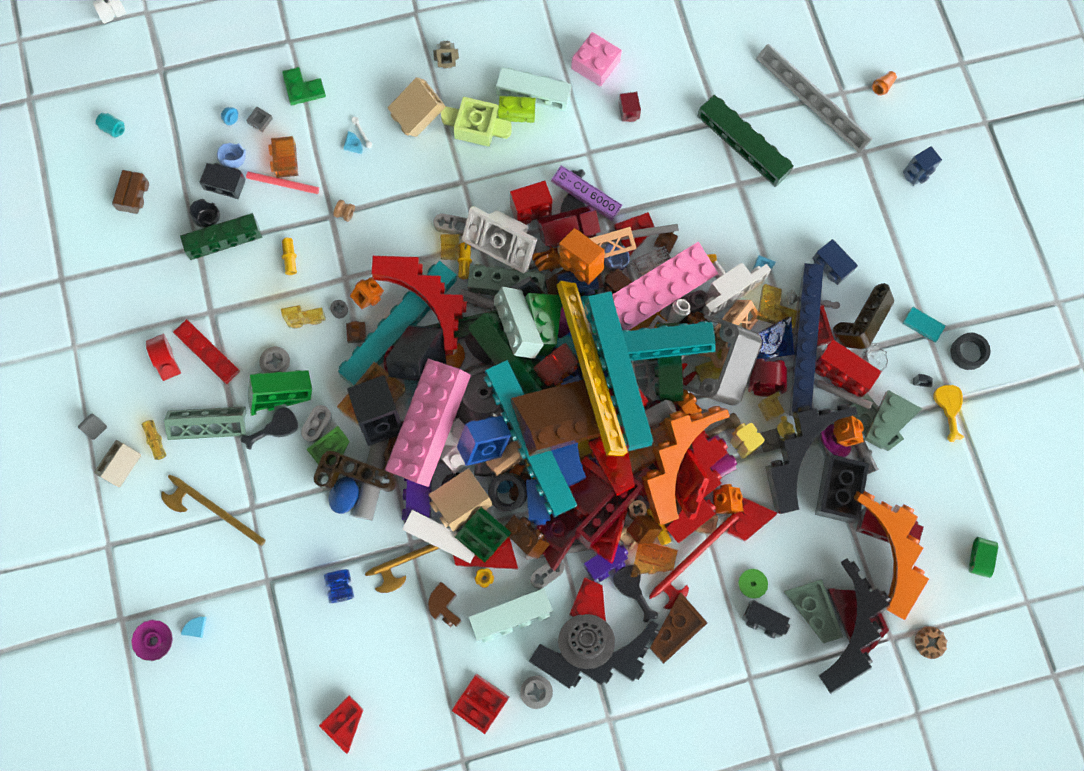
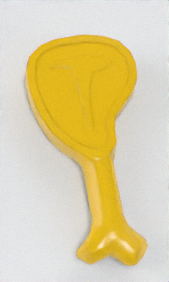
(950, 400)

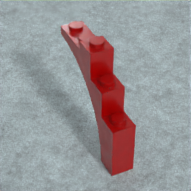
(409, 274)
(707, 455)

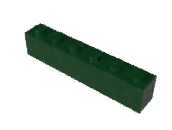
(745, 140)

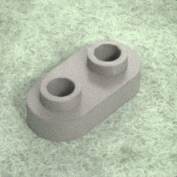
(315, 423)

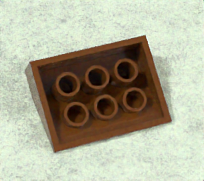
(556, 417)

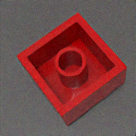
(531, 202)

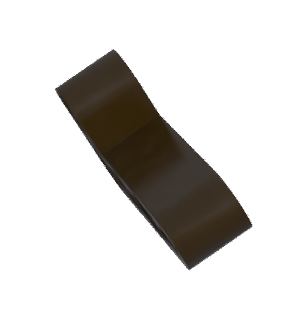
(870, 319)
(360, 468)

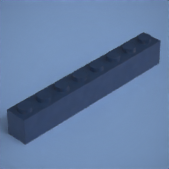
(806, 336)

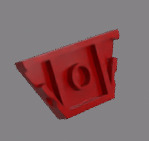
(690, 484)
(608, 542)

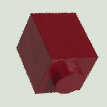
(629, 106)

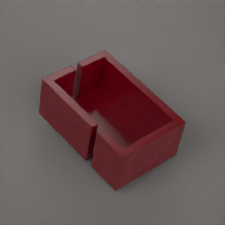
(558, 226)

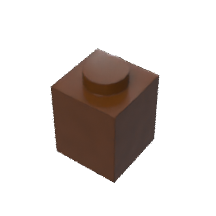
(644, 529)

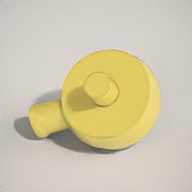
(784, 427)

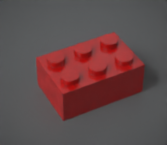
(846, 369)

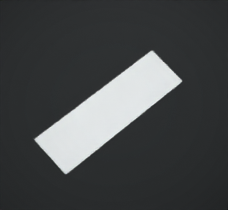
(437, 535)

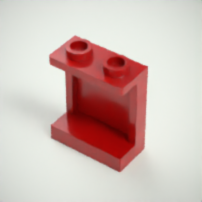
(591, 490)

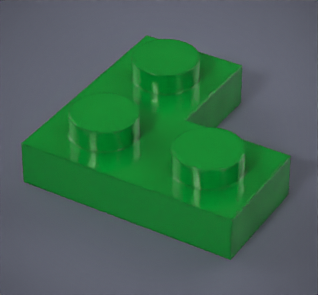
(299, 90)

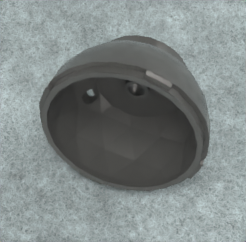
(473, 404)

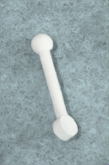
(355, 121)

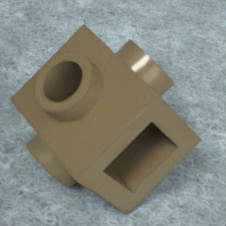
(449, 60)

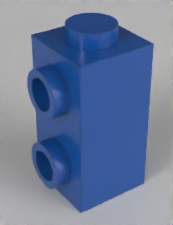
(536, 508)

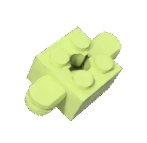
(476, 122)

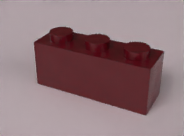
(871, 527)

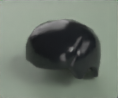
(204, 213)

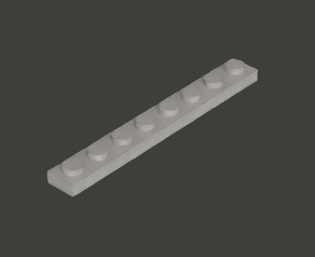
(814, 98)

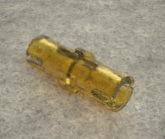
(154, 440)

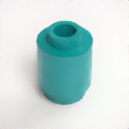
(110, 124)

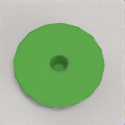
(753, 583)

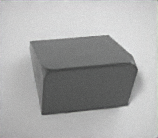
(92, 426)

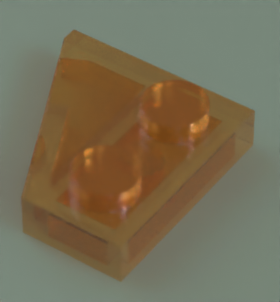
(653, 558)

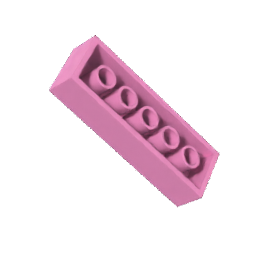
(663, 286)
(428, 422)

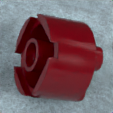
(768, 378)

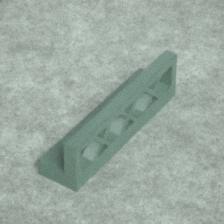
(205, 416)

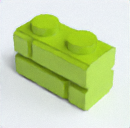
(517, 109)

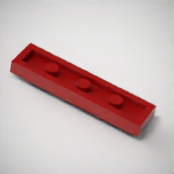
(206, 351)

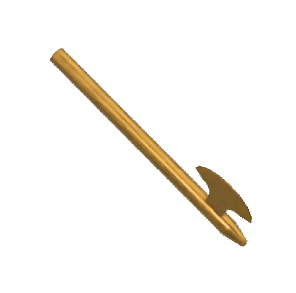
(175, 503)
(390, 582)

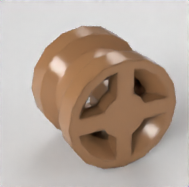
(344, 210)

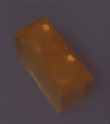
(284, 156)

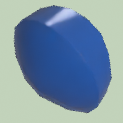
(343, 495)

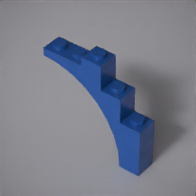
(568, 456)

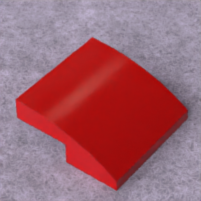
(480, 703)

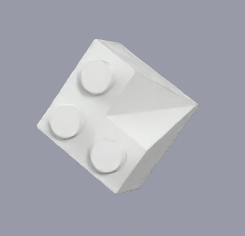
(450, 455)

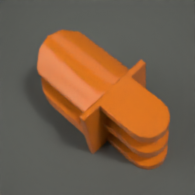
(547, 260)

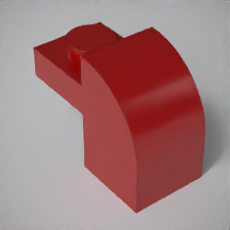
(162, 357)

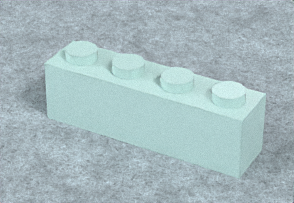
(525, 84)
(518, 322)
(511, 614)

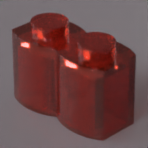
(557, 364)

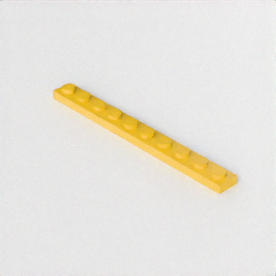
(591, 369)

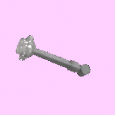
(791, 297)

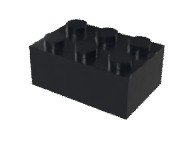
(838, 486)

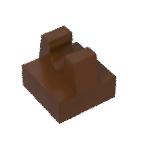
(667, 240)
(356, 331)

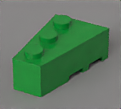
(546, 315)
(277, 389)

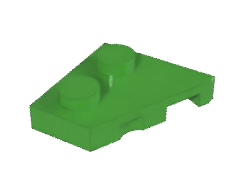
(332, 441)

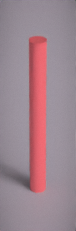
(281, 182)

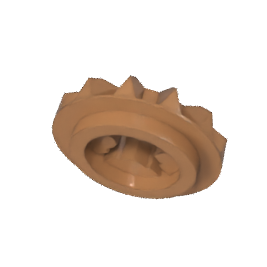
(922, 641)

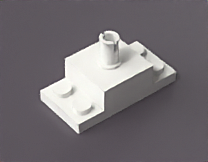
(500, 238)
(732, 286)

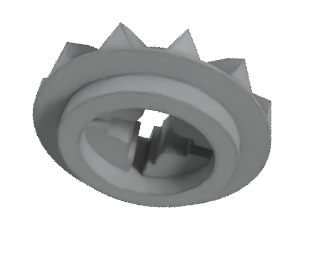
(267, 357)
(531, 700)

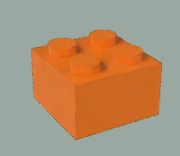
(581, 256)

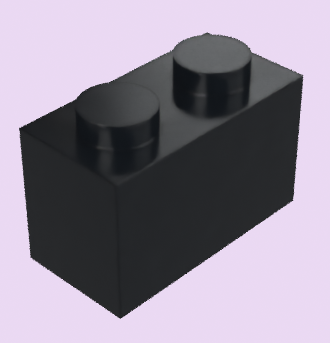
(222, 180)

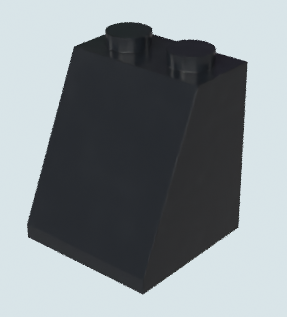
(413, 351)
(375, 410)

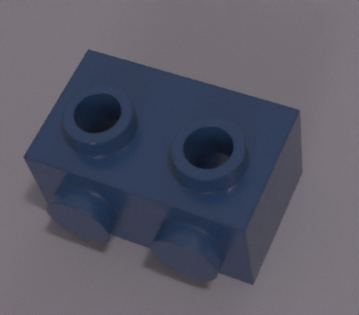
(922, 166)
(836, 262)

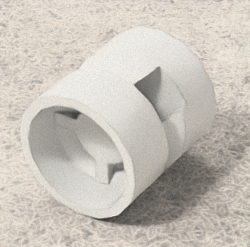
(108, 9)

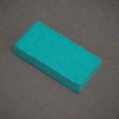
(924, 324)

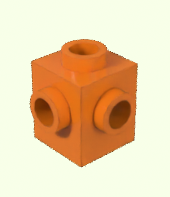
(366, 293)
(848, 431)
(727, 499)

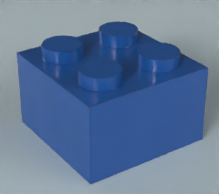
(483, 440)

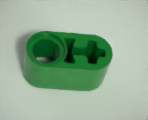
(983, 557)

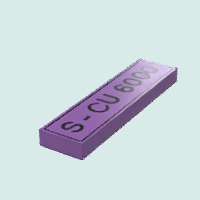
(586, 193)

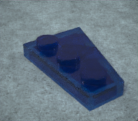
(777, 340)

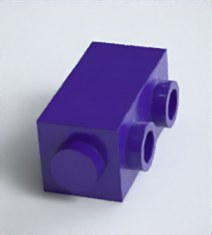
(599, 567)

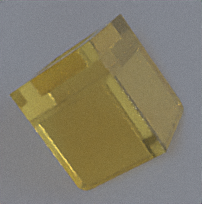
(450, 246)
(771, 407)

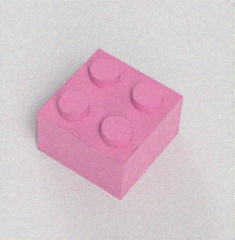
(596, 59)

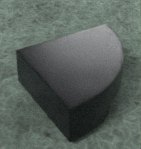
(923, 380)

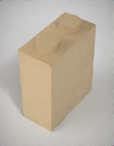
(416, 107)
(459, 500)

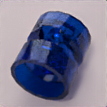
(338, 585)

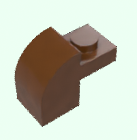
(439, 603)

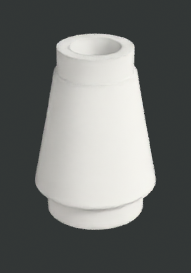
(679, 311)

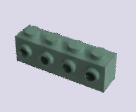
(490, 280)

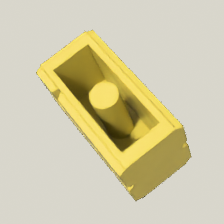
(746, 439)

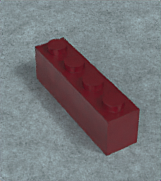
(605, 515)

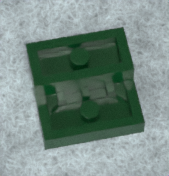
(482, 534)

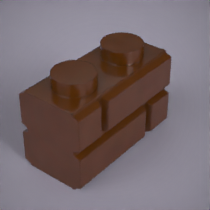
(130, 192)

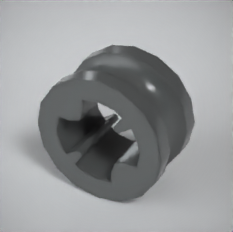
(343, 305)

